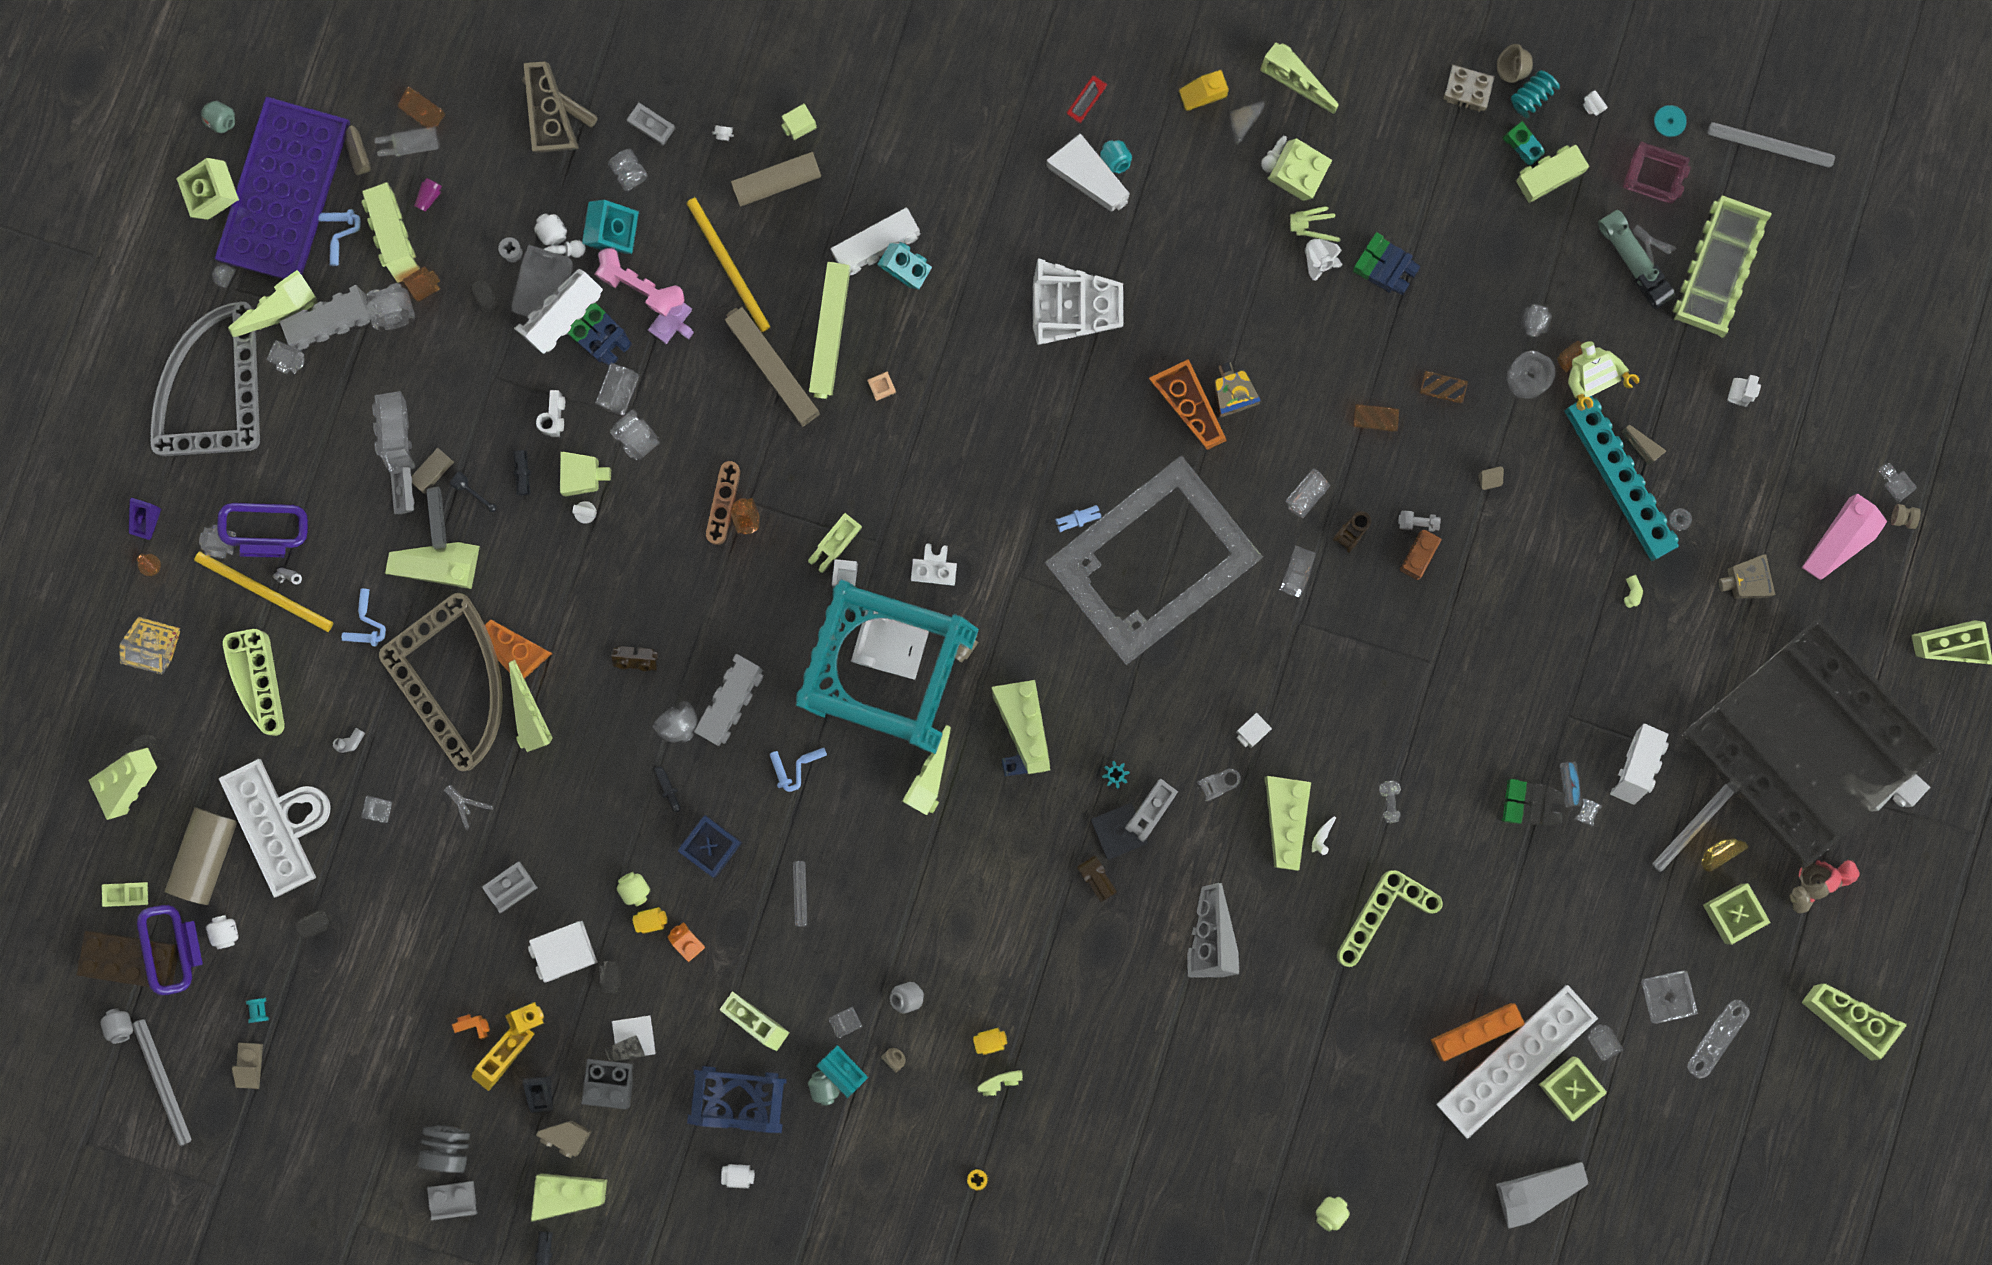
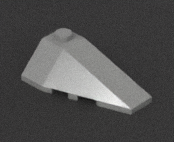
(1214, 942)
(1536, 1194)

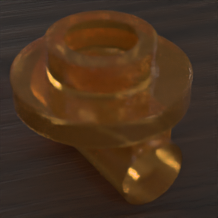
(148, 564)

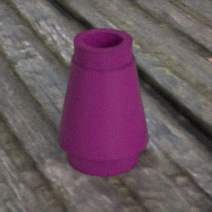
(427, 194)

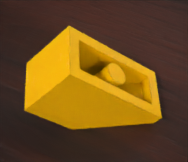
(1204, 90)

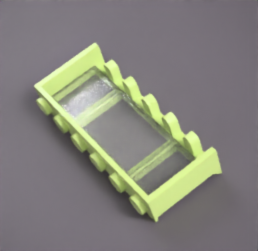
(1721, 265)

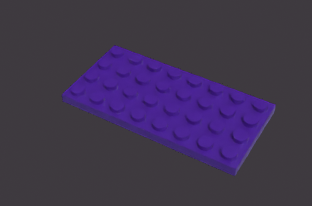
(282, 189)

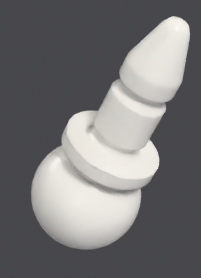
(1269, 162)
(573, 248)

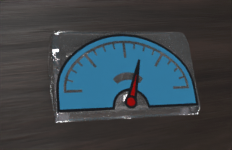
(1571, 784)

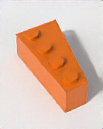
(1185, 395)

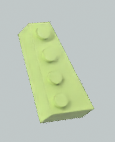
(1023, 718)
(1287, 813)

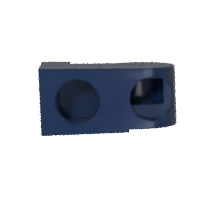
(1013, 766)

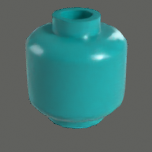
(1116, 156)

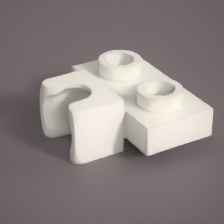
(934, 568)

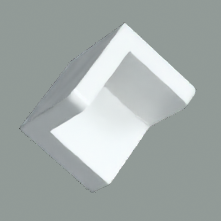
(845, 571)

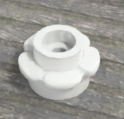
(723, 132)

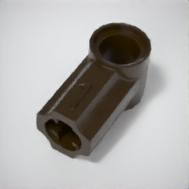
(1095, 875)

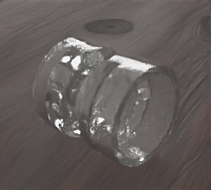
(626, 167)

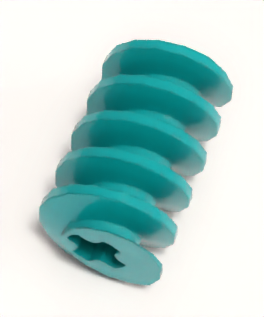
(1533, 91)

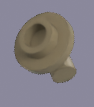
(894, 1059)

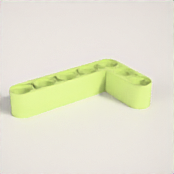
(1380, 911)

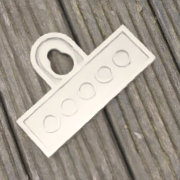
(267, 824)

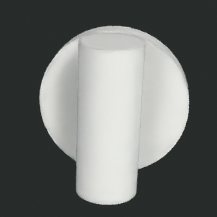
(1594, 103)
(584, 512)

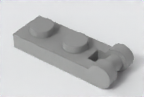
(1152, 809)

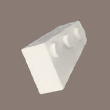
(1641, 764)

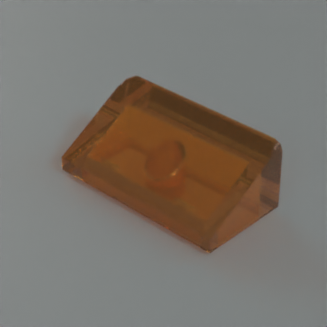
(420, 108)

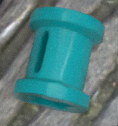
(257, 1010)

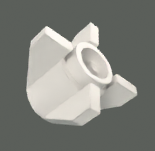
(1321, 256)

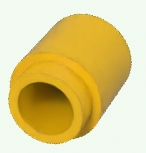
(650, 920)
(990, 1041)

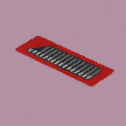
(1086, 99)

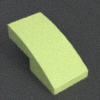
(124, 894)

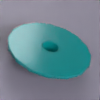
(1670, 121)

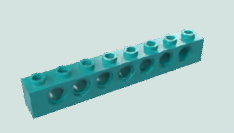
(1621, 490)

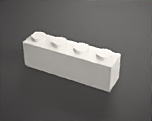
(872, 242)

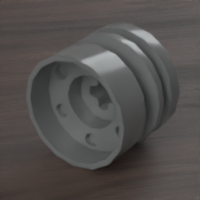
(443, 1149)

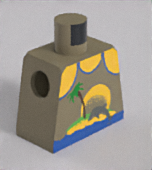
(1234, 391)

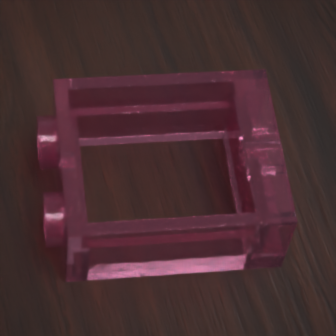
(1661, 155)

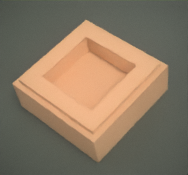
(881, 386)

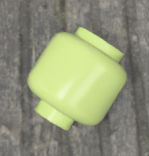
(633, 889)
(1332, 1213)

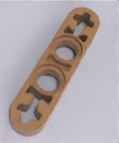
(726, 503)

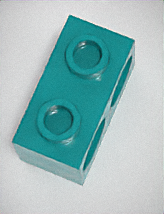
(903, 269)

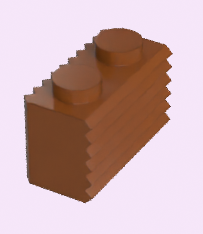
(1420, 554)

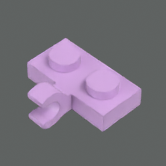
(666, 326)

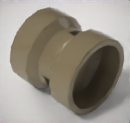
(1905, 516)

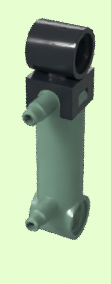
(1648, 277)

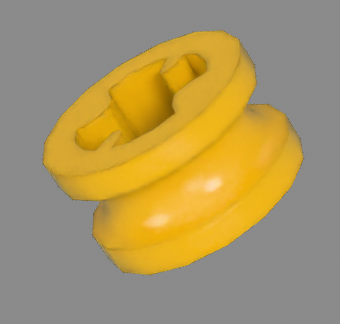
(981, 1174)

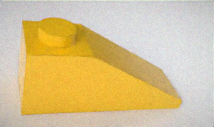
(500, 1058)

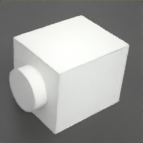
(1253, 731)

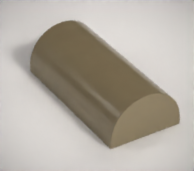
(776, 179)
(200, 856)

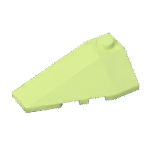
(926, 786)

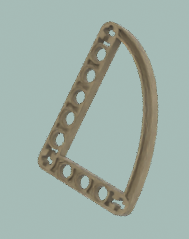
(437, 713)

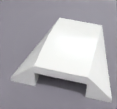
(1073, 303)

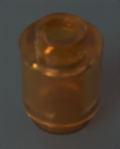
(1567, 355)

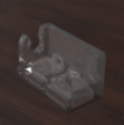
(617, 389)

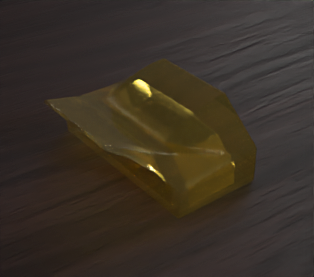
(1722, 853)

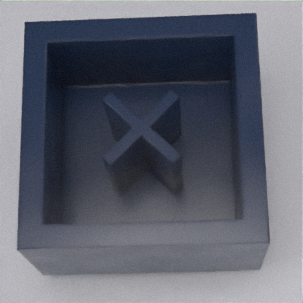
(709, 846)

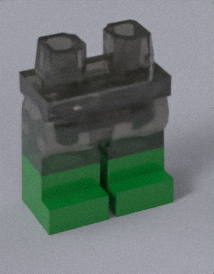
(1538, 806)

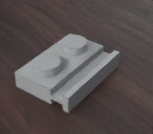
(509, 887)
(452, 1200)

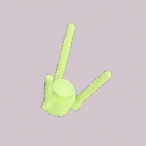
(1300, 221)

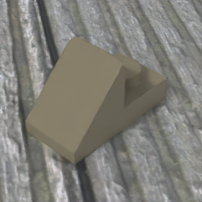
(248, 1065)

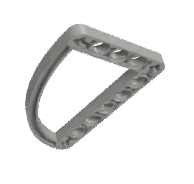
(241, 387)

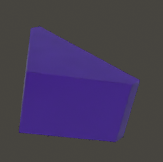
(142, 518)

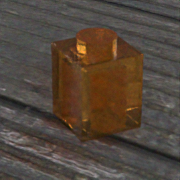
(422, 283)

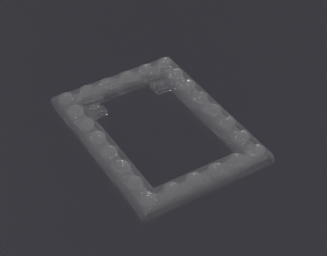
(1120, 634)

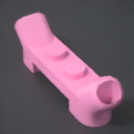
(658, 300)

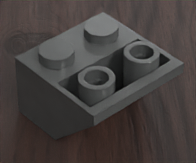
(608, 1084)

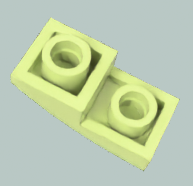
(992, 1085)

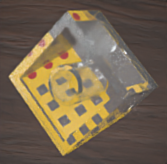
(149, 645)

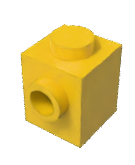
(525, 1018)

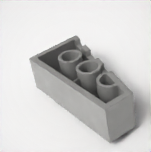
(326, 319)
(729, 700)

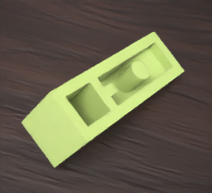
(754, 1021)

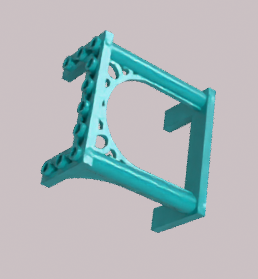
(817, 701)

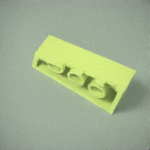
(389, 231)
(1855, 1021)

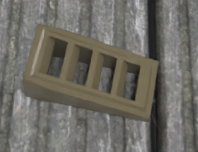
(1643, 445)

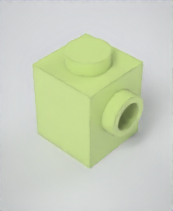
(798, 122)

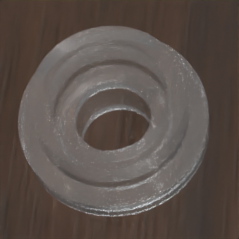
(1687, 519)

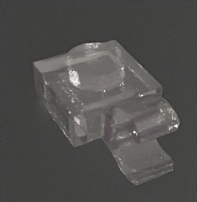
(1899, 484)

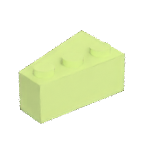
(1955, 643)
(122, 781)
(565, 1194)

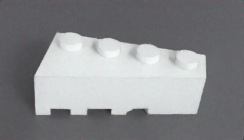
(560, 311)

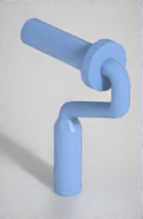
(350, 217)
(372, 638)
(783, 780)

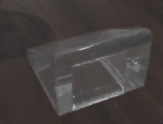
(376, 809)
(845, 1022)

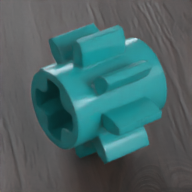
(1112, 779)

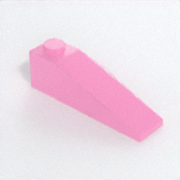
(1849, 533)

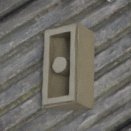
(356, 151)
(431, 470)

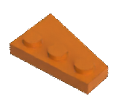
(513, 646)

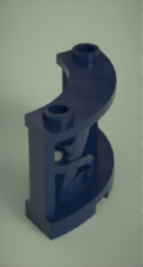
(710, 1116)

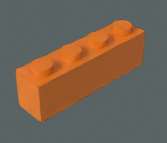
(1477, 1032)

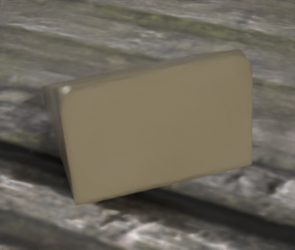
(1491, 478)

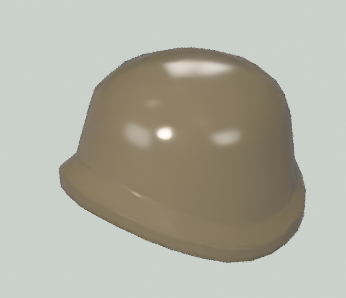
(1514, 63)

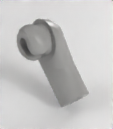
(291, 575)
(349, 744)

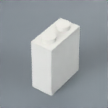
(562, 952)

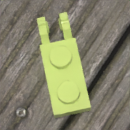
(836, 541)

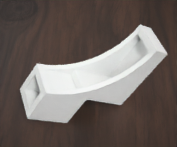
(1907, 793)

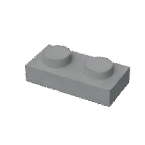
(650, 124)
(402, 490)

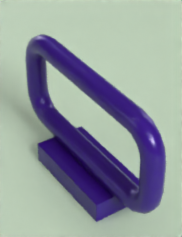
(262, 546)
(186, 943)

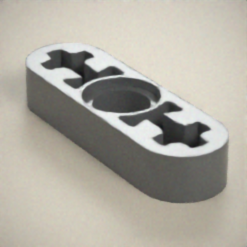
(436, 517)

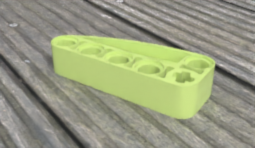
(248, 675)

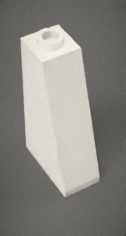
(1087, 172)

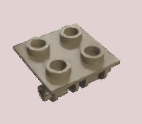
(1469, 88)

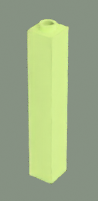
(829, 329)

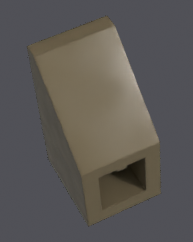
(567, 1136)

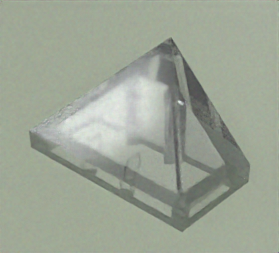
(1244, 119)

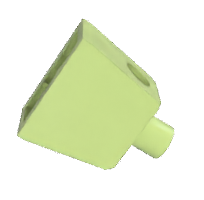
(581, 474)

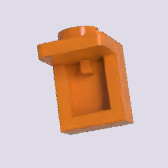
(685, 942)
(466, 1022)

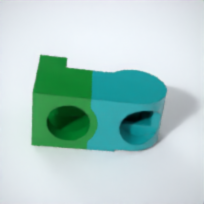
(1524, 143)

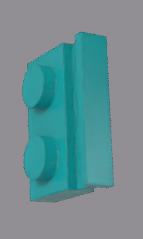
(842, 1071)

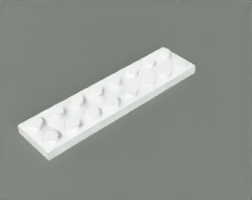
(1516, 1061)

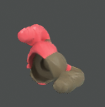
(1829, 879)

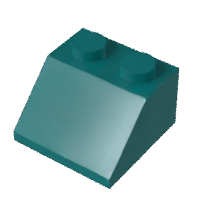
(610, 226)

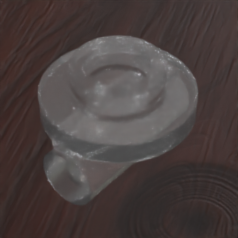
(223, 275)

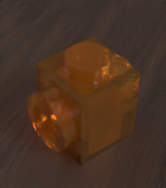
(745, 516)

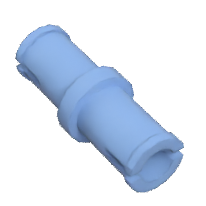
(1078, 518)

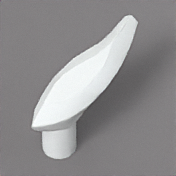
(1317, 844)

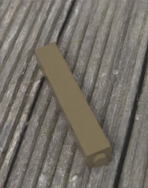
(771, 366)

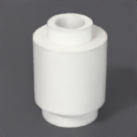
(737, 1176)

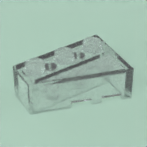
(392, 430)

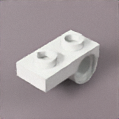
(1744, 390)
(556, 404)

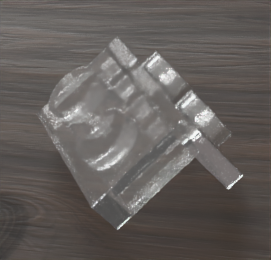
(1307, 493)

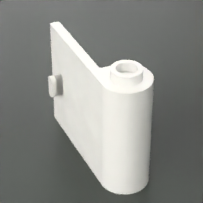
(887, 646)

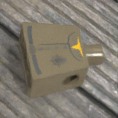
(1749, 579)

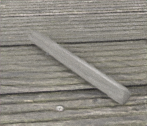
(1771, 144)
(1693, 828)
(161, 1082)

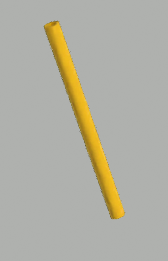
(728, 264)
(263, 591)

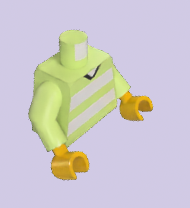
(1595, 372)

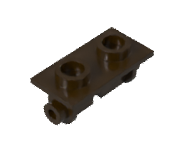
(624, 658)

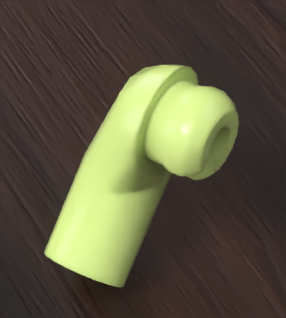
(1636, 592)

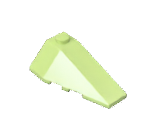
(1290, 71)
(290, 298)
(447, 566)
(530, 724)

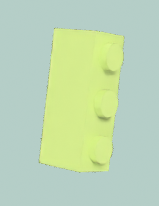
(1552, 172)

